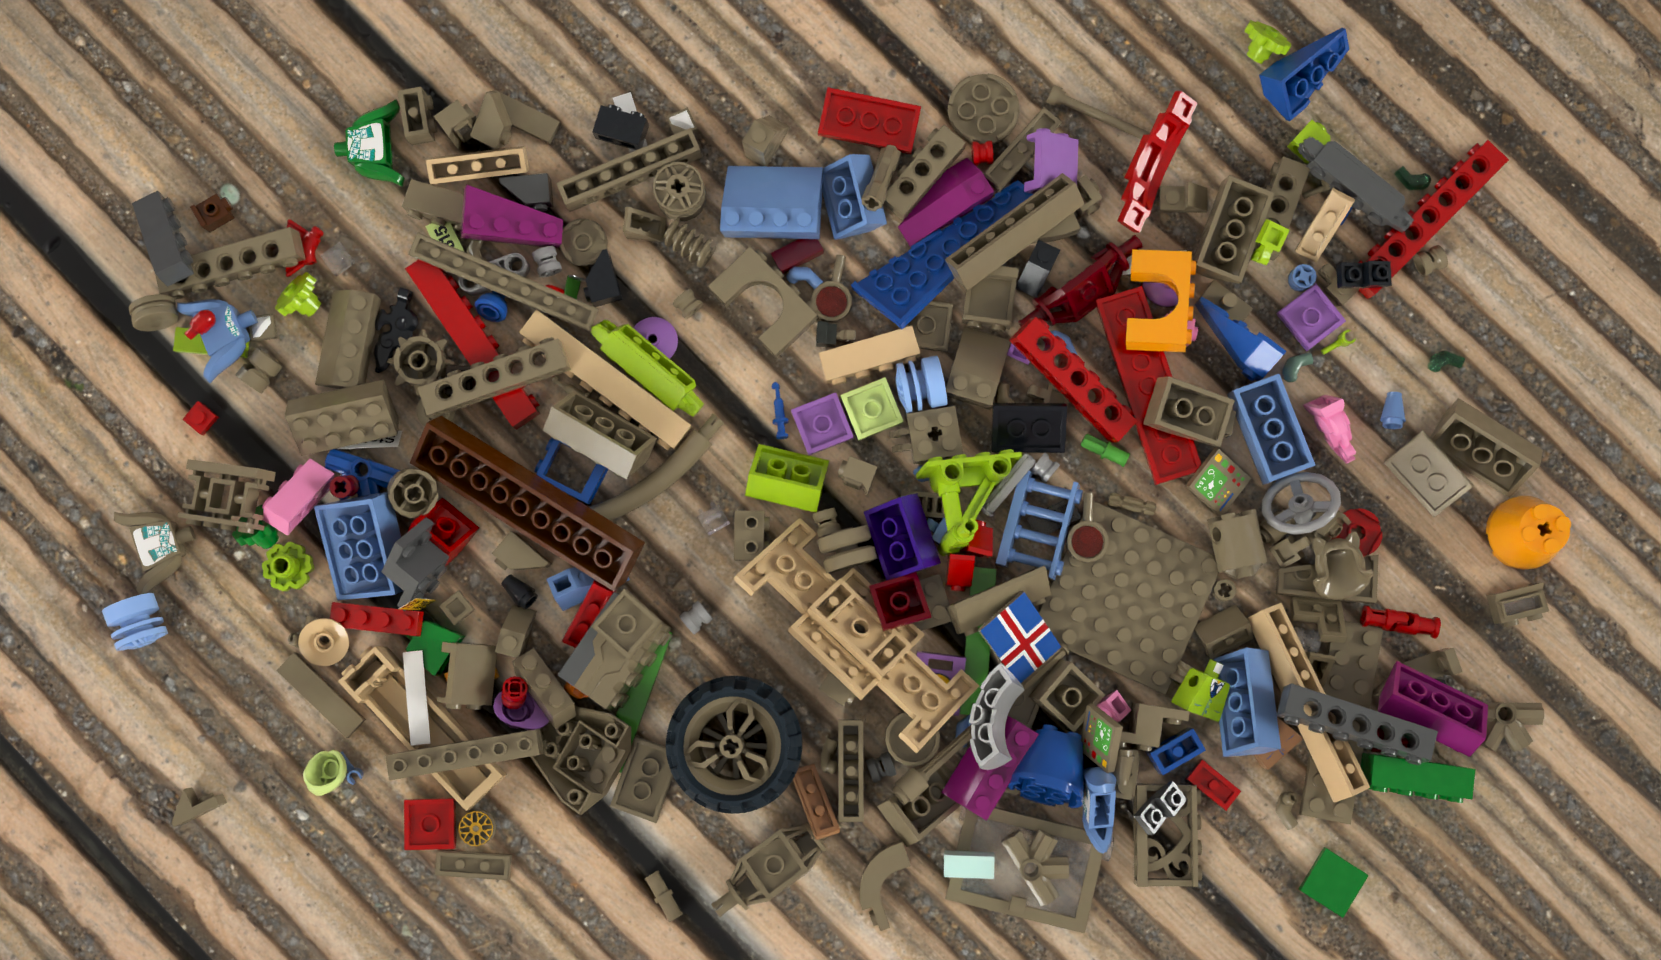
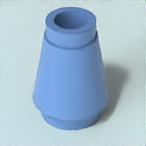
(1393, 411)

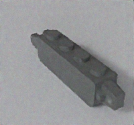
(1355, 179)

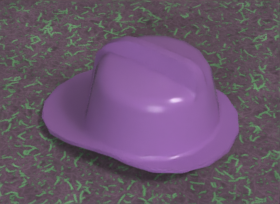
(526, 717)

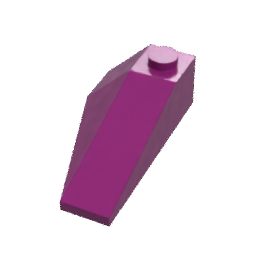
(949, 198)

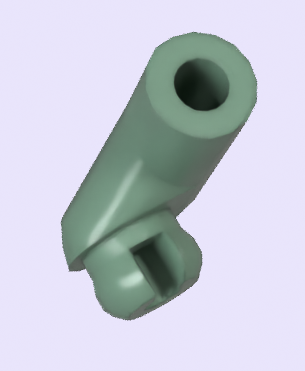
(1294, 364)

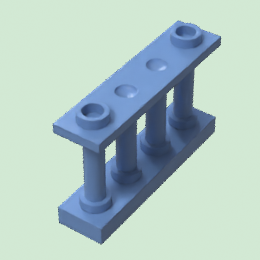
(1020, 508)

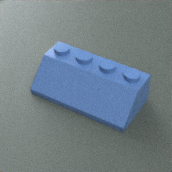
(1249, 712)

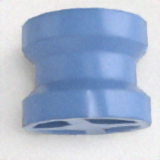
(1306, 274)

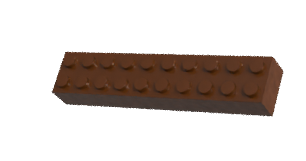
(527, 502)

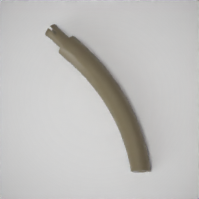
(664, 476)

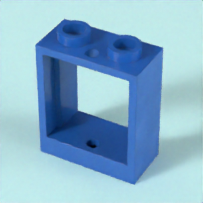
(592, 485)

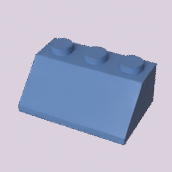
(843, 192)

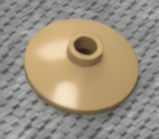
(323, 653)

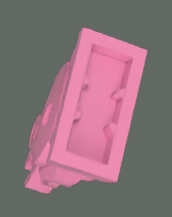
(1334, 424)

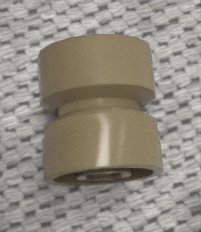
(259, 370)

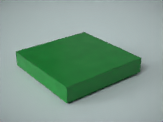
(1333, 882)

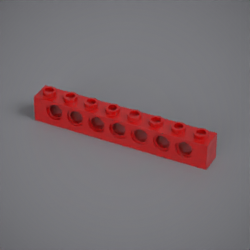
(1489, 161)

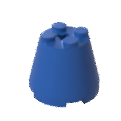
(1052, 769)

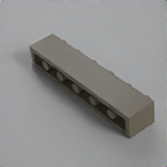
(1015, 231)

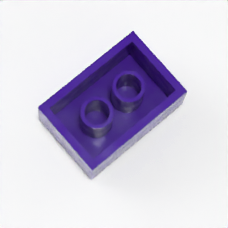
(902, 536)

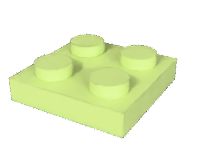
(871, 409)

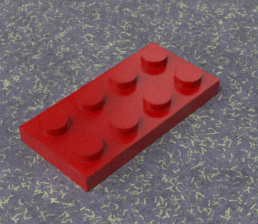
(869, 120)

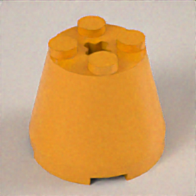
(1527, 532)

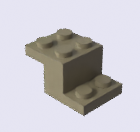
(1146, 725)

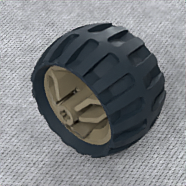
(686, 741)

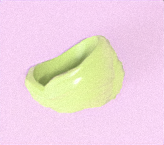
(325, 772)

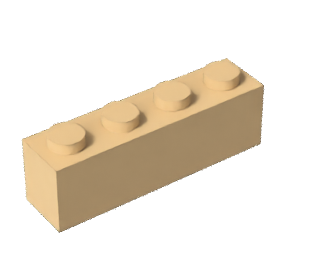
(477, 165)
(869, 355)

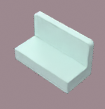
(969, 864)

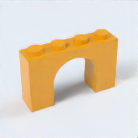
(1171, 331)

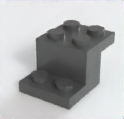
(416, 563)

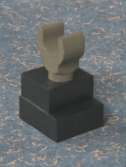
(828, 334)

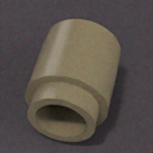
(1270, 534)

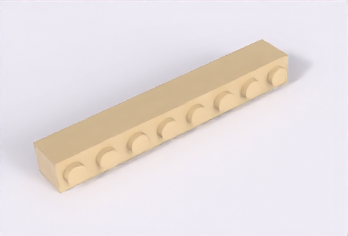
(610, 384)
(1291, 666)

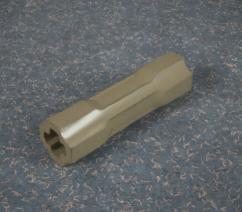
(877, 188)

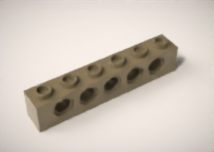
(628, 170)
(289, 254)
(432, 389)
(464, 754)

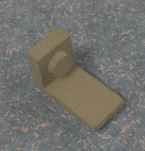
(1437, 663)

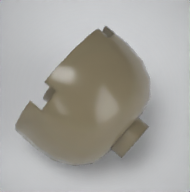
(412, 492)

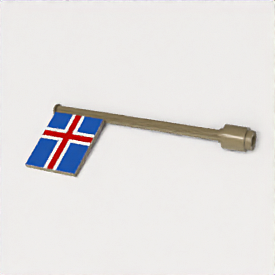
(1021, 645)

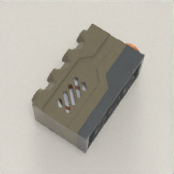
(603, 672)

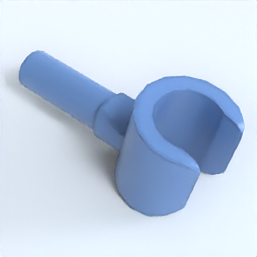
(350, 768)

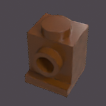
(219, 217)

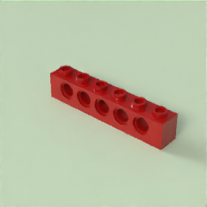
(1026, 342)

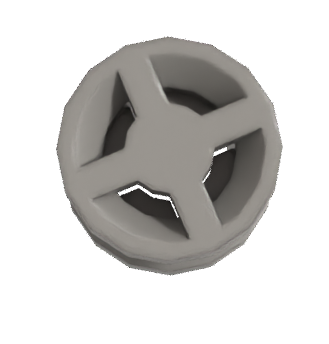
(1045, 467)

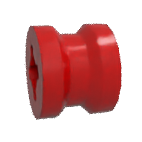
(982, 153)

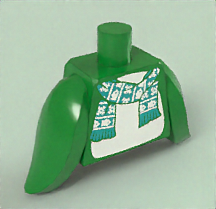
(370, 146)

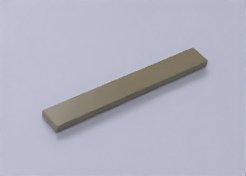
(503, 281)

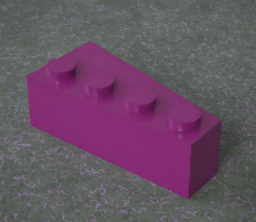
(505, 221)

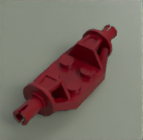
(1079, 294)

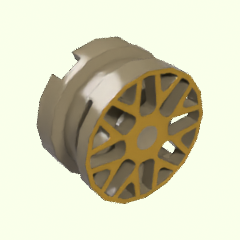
(477, 827)

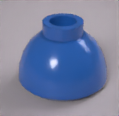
(492, 306)

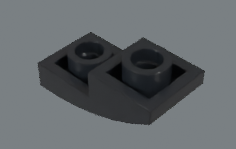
(1364, 275)

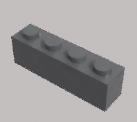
(163, 238)

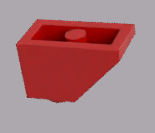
(982, 542)
(959, 571)

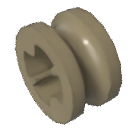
(1217, 587)

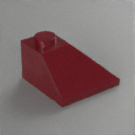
(899, 601)

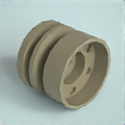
(689, 201)

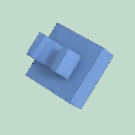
(938, 529)

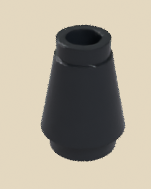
(520, 592)

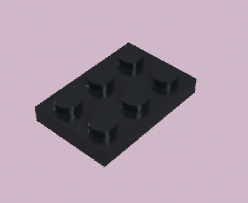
(1029, 427)

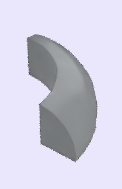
(990, 716)

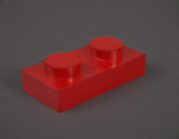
(1213, 784)

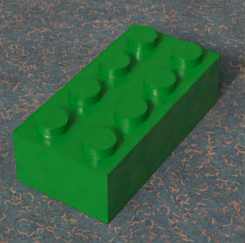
(1426, 780)

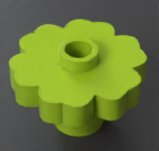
(1265, 41)
(299, 296)
(298, 566)

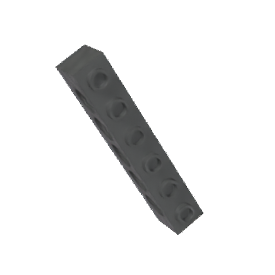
(1420, 738)

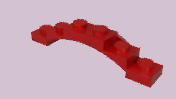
(1153, 159)

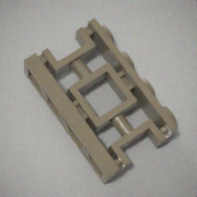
(241, 499)

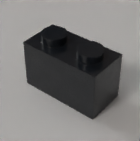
(620, 127)

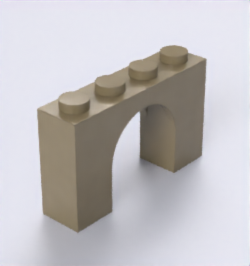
(752, 270)

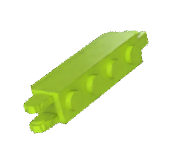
(648, 366)

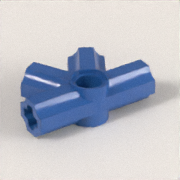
(349, 464)

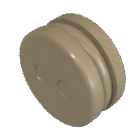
(153, 312)

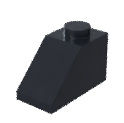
(1037, 269)
(602, 282)

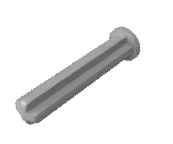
(1005, 487)

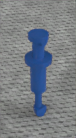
(780, 419)

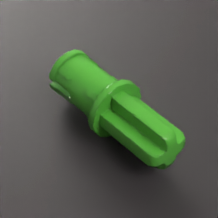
(1105, 449)

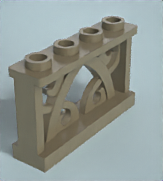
(1145, 863)

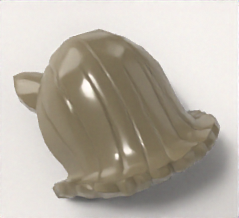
(1340, 567)

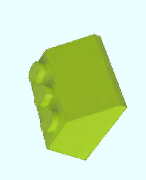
(786, 478)

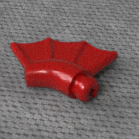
(310, 242)

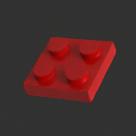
(429, 824)

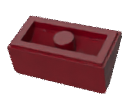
(796, 254)

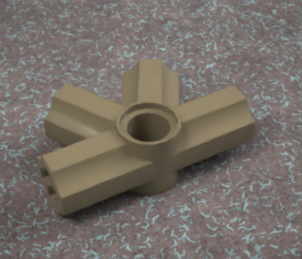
(1512, 726)
(1047, 866)

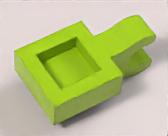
(1271, 239)

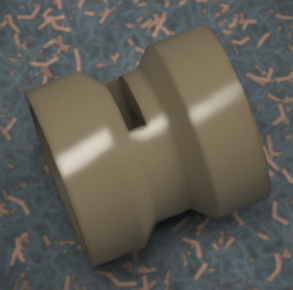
(1428, 261)
(829, 527)

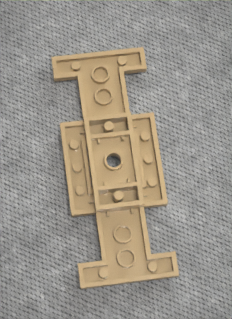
(837, 607)

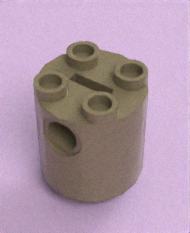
(1237, 543)

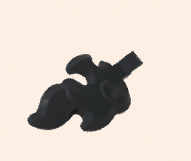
(401, 323)

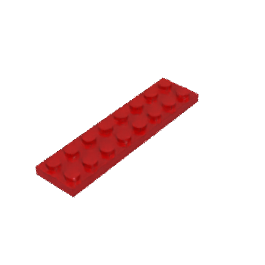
(1138, 370)

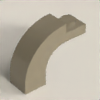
(879, 867)

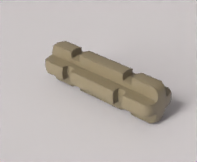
(1131, 504)

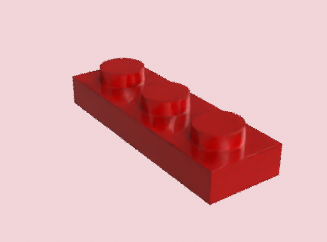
(587, 613)

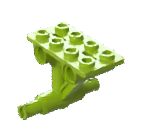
(961, 471)

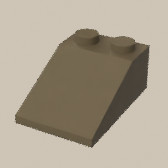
(977, 368)
(1188, 411)
(924, 813)

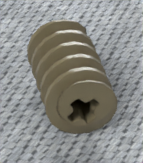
(688, 243)

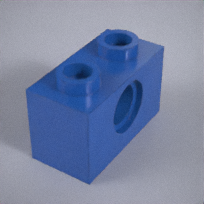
(1175, 750)

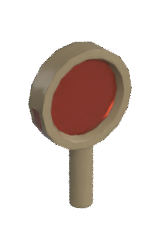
(832, 297)
(1087, 539)

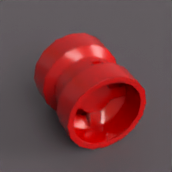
(514, 698)

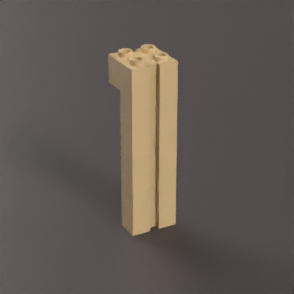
(381, 685)

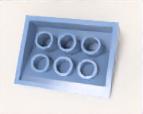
(772, 202)
(357, 544)

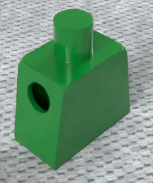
(431, 645)

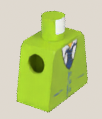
(1203, 691)

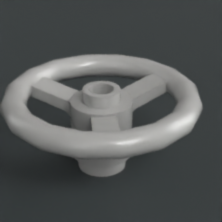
(1301, 505)

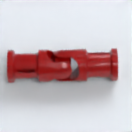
(1400, 621)

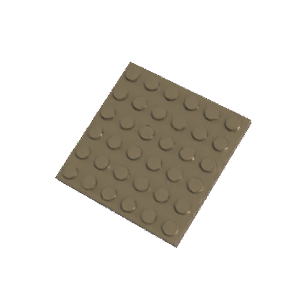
(1134, 602)

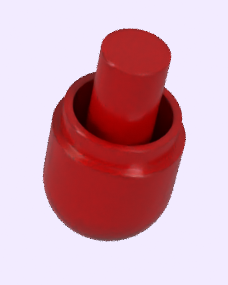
(201, 323)

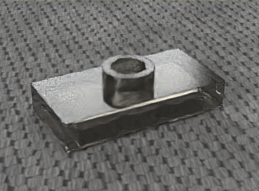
(1048, 526)

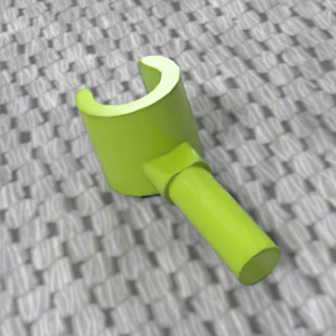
(1341, 341)

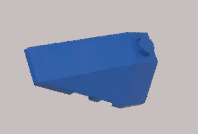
(1295, 77)

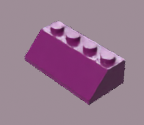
(1432, 704)
(981, 788)

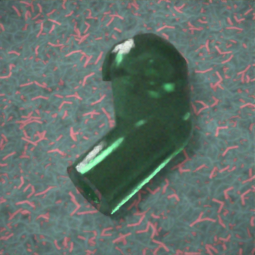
(1413, 182)
(1443, 358)

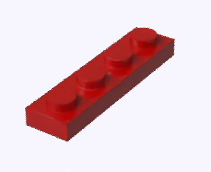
(377, 618)

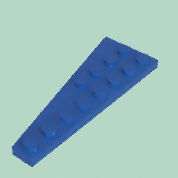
(919, 275)

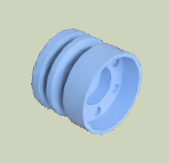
(921, 384)
(135, 621)

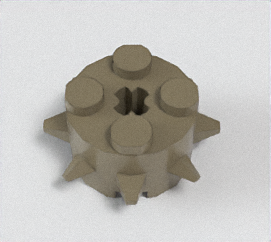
(414, 351)

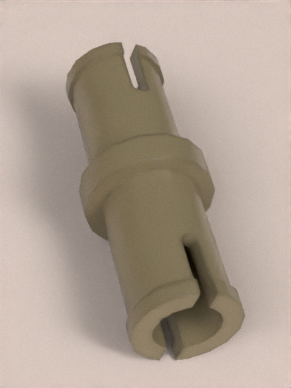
(663, 896)

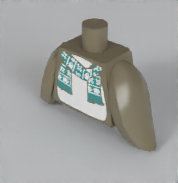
(157, 544)

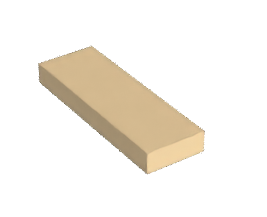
(1324, 225)

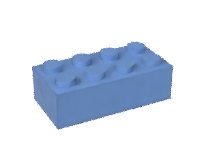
(1271, 429)

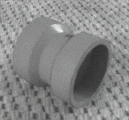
(547, 261)
(695, 616)

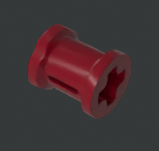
(351, 486)

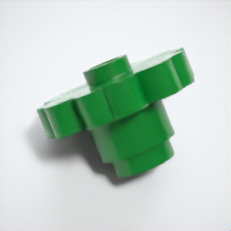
(261, 538)

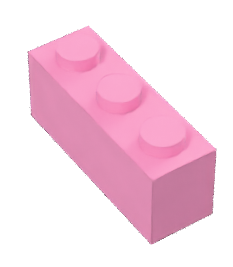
(297, 496)

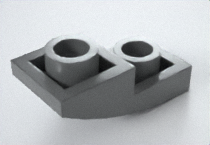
(1157, 808)

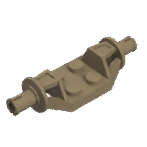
(771, 867)

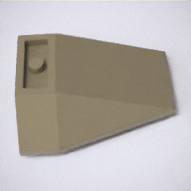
(584, 756)

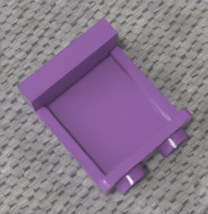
(1053, 156)

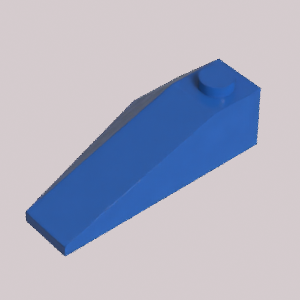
(1250, 352)

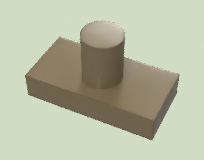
(1227, 301)

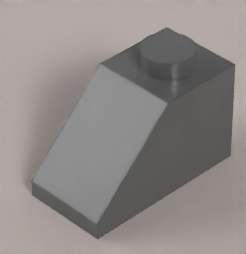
(530, 190)

